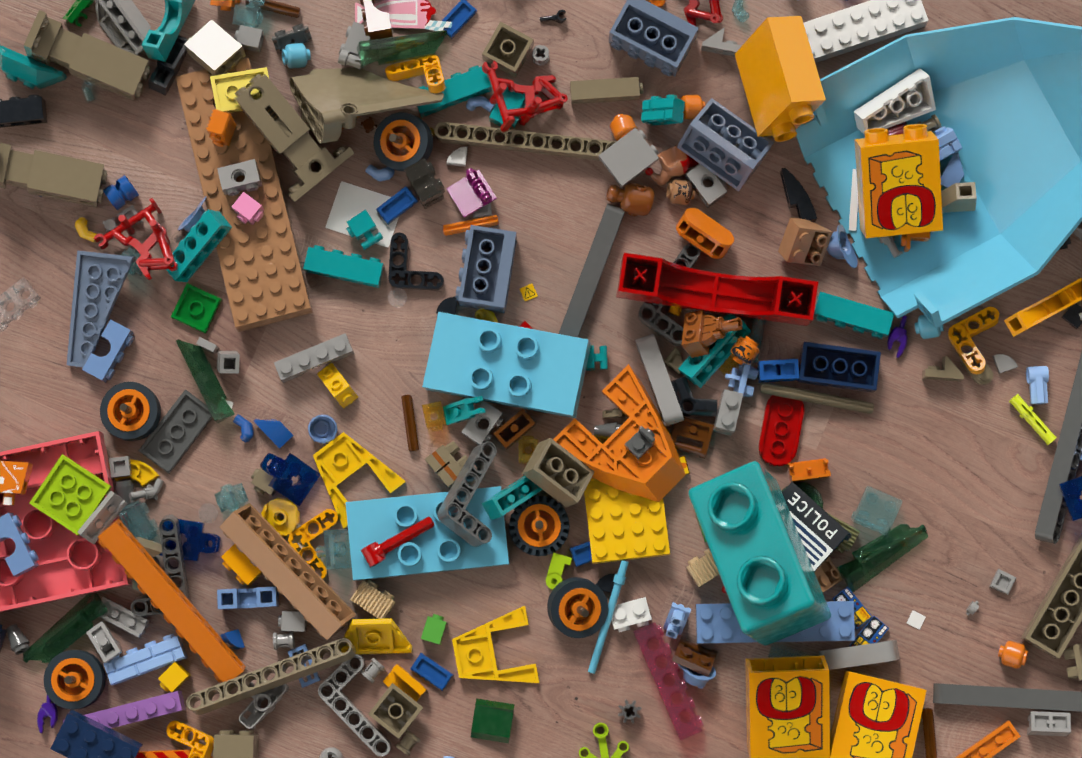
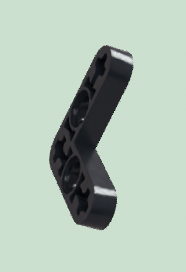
(401, 270)

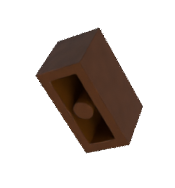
(514, 429)

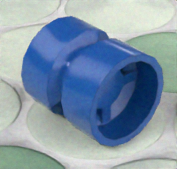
(120, 192)

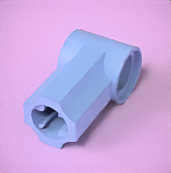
(1037, 378)

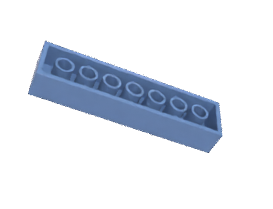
(719, 625)

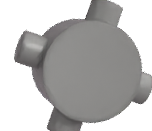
(109, 224)
(972, 608)

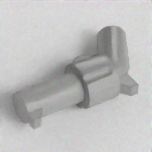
(889, 241)
(147, 493)

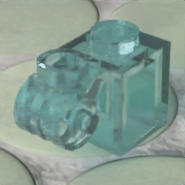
(249, 14)

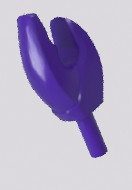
(898, 334)
(47, 710)

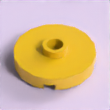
(288, 509)

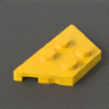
(376, 637)

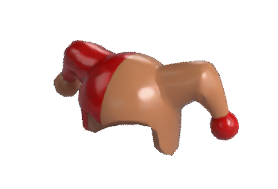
(673, 163)

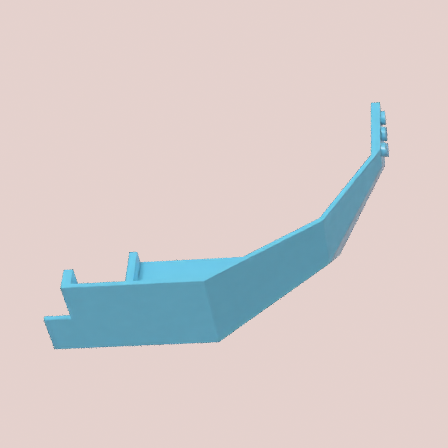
(1018, 114)

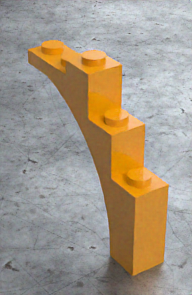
(1045, 308)

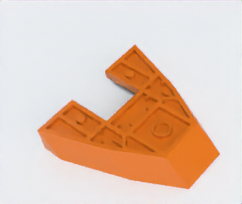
(612, 462)

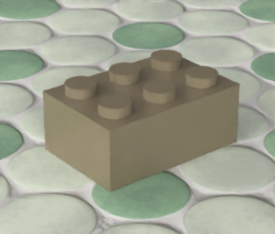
(558, 472)

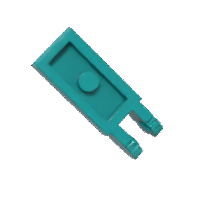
(462, 410)

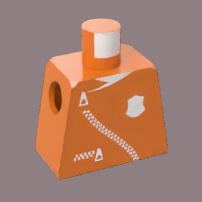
(14, 480)

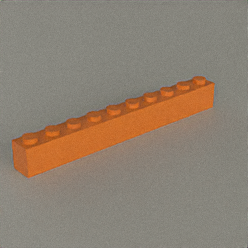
(171, 601)

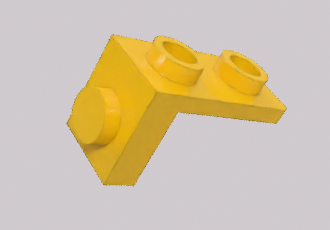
(337, 385)

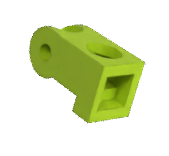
(556, 569)

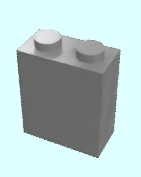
(629, 157)
(727, 412)

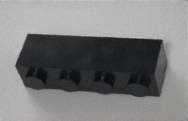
(22, 111)

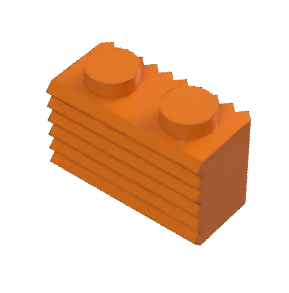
(221, 128)

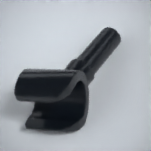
(554, 17)

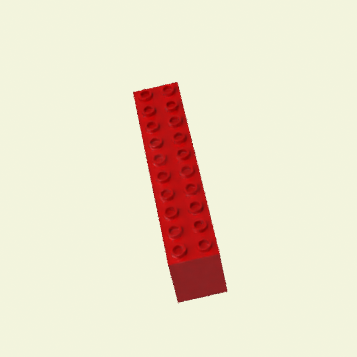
(675, 285)

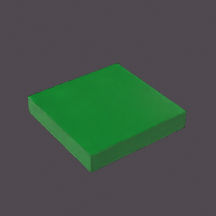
(196, 308)

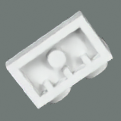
(631, 613)

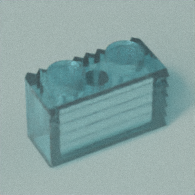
(137, 520)

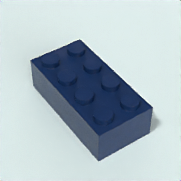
(839, 367)
(90, 739)

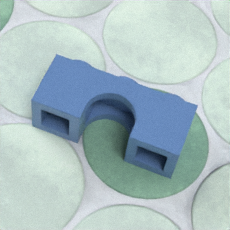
(104, 366)
(23, 558)
(247, 598)

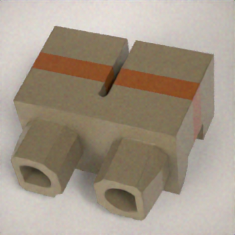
(441, 458)

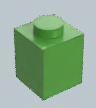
(434, 629)

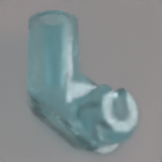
(739, 12)
(87, 91)

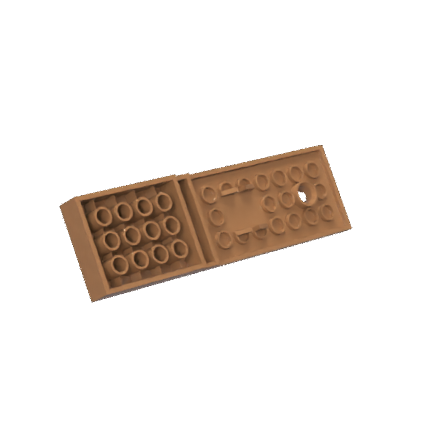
(257, 259)

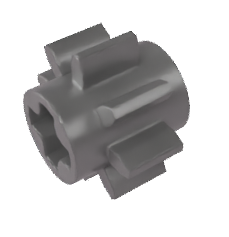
(628, 706)

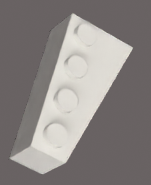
(897, 104)

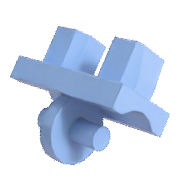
(739, 378)
(676, 620)

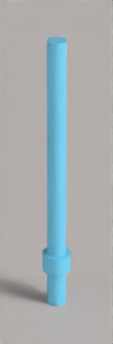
(619, 580)

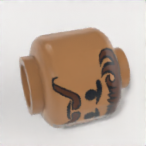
(680, 192)

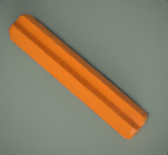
(460, 227)

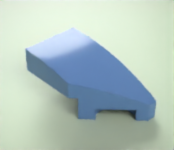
(953, 172)

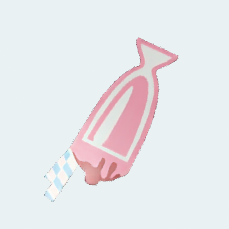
(407, 14)

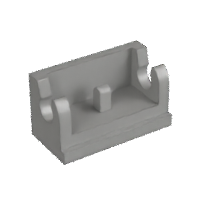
(1049, 723)

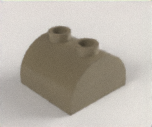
(395, 711)

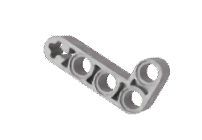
(861, 654)

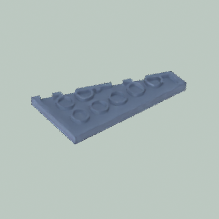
(94, 296)

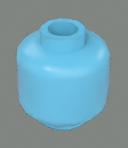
(295, 55)
(926, 328)

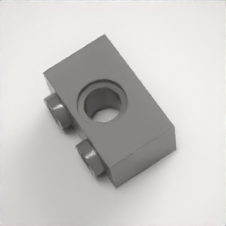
(230, 173)
(708, 195)
(478, 435)

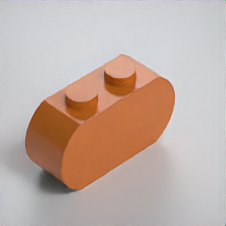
(705, 233)

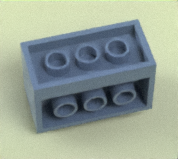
(656, 24)
(724, 144)
(499, 265)

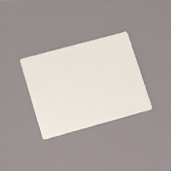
(352, 201)

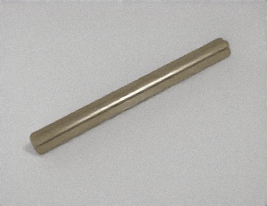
(816, 397)

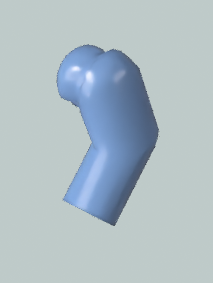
(479, 101)
(380, 175)

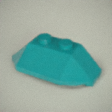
(28, 70)

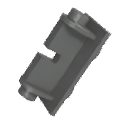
(298, 34)

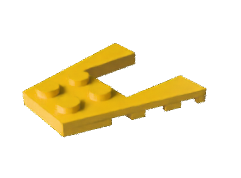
(343, 458)
(476, 654)

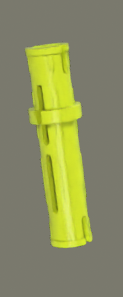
(1034, 421)

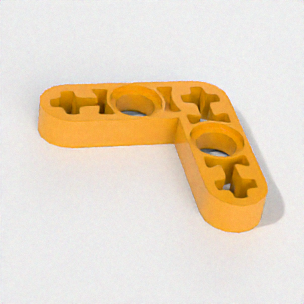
(424, 65)
(967, 333)
(307, 537)
(198, 749)

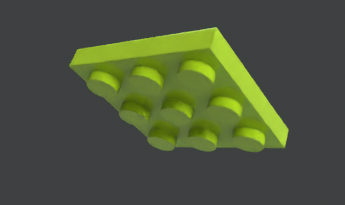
(70, 494)

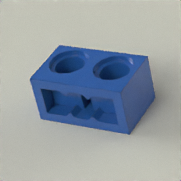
(778, 370)

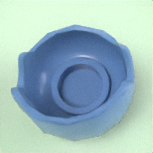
(322, 428)

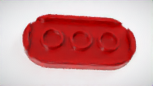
(780, 430)

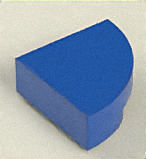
(234, 639)

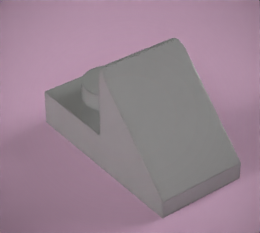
(715, 45)
(104, 642)

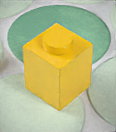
(173, 677)

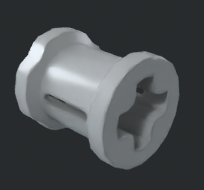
(540, 49)
(283, 640)
(372, 670)

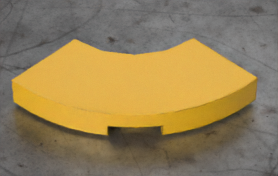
(140, 472)

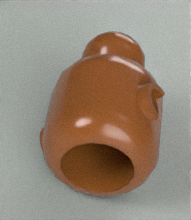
(633, 198)

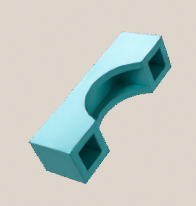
(160, 41)

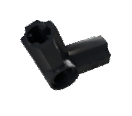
(701, 407)

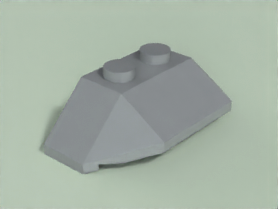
(123, 24)

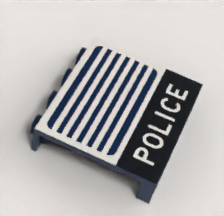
(815, 526)

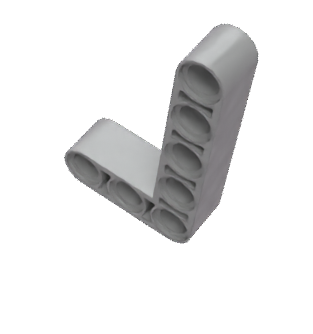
(350, 707)

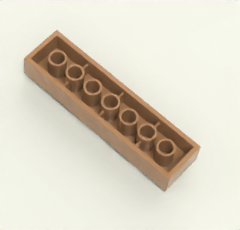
(287, 571)

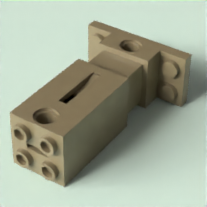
(87, 57)
(288, 134)
(53, 175)

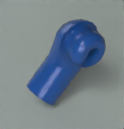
(246, 428)

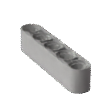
(659, 380)

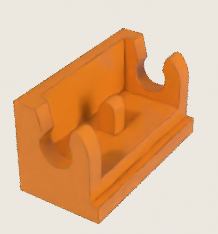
(808, 470)

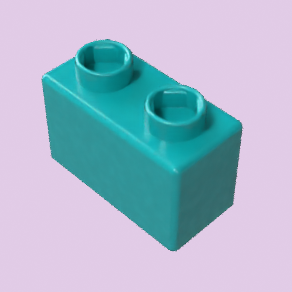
(759, 554)

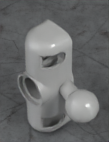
(258, 714)

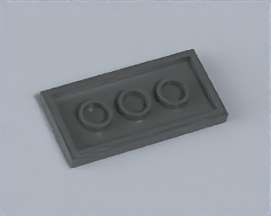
(177, 431)

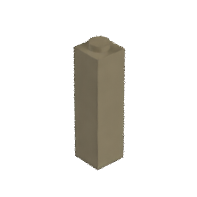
(605, 90)

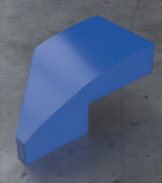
(275, 431)

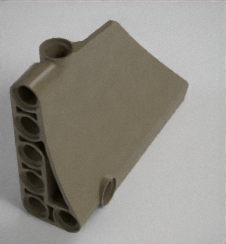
(339, 95)

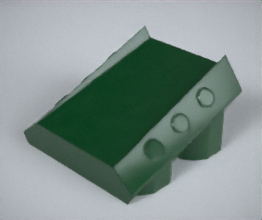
(492, 720)

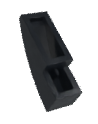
(166, 71)
(797, 196)

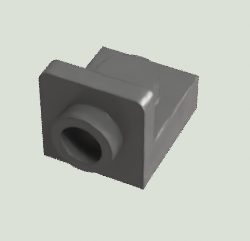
(641, 442)

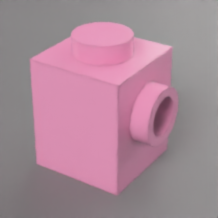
(248, 209)

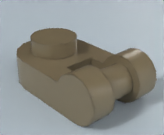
(983, 378)

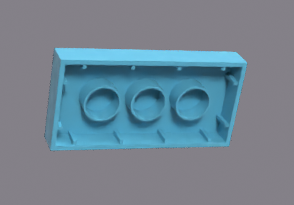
(507, 364)
(431, 551)

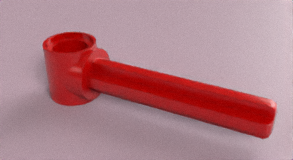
(376, 552)

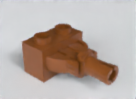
(704, 330)

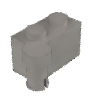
(348, 51)

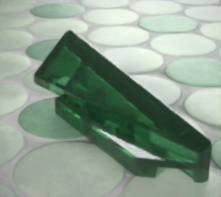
(399, 48)
(206, 381)
(880, 554)
(67, 629)

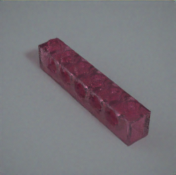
(683, 729)

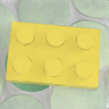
(227, 84)

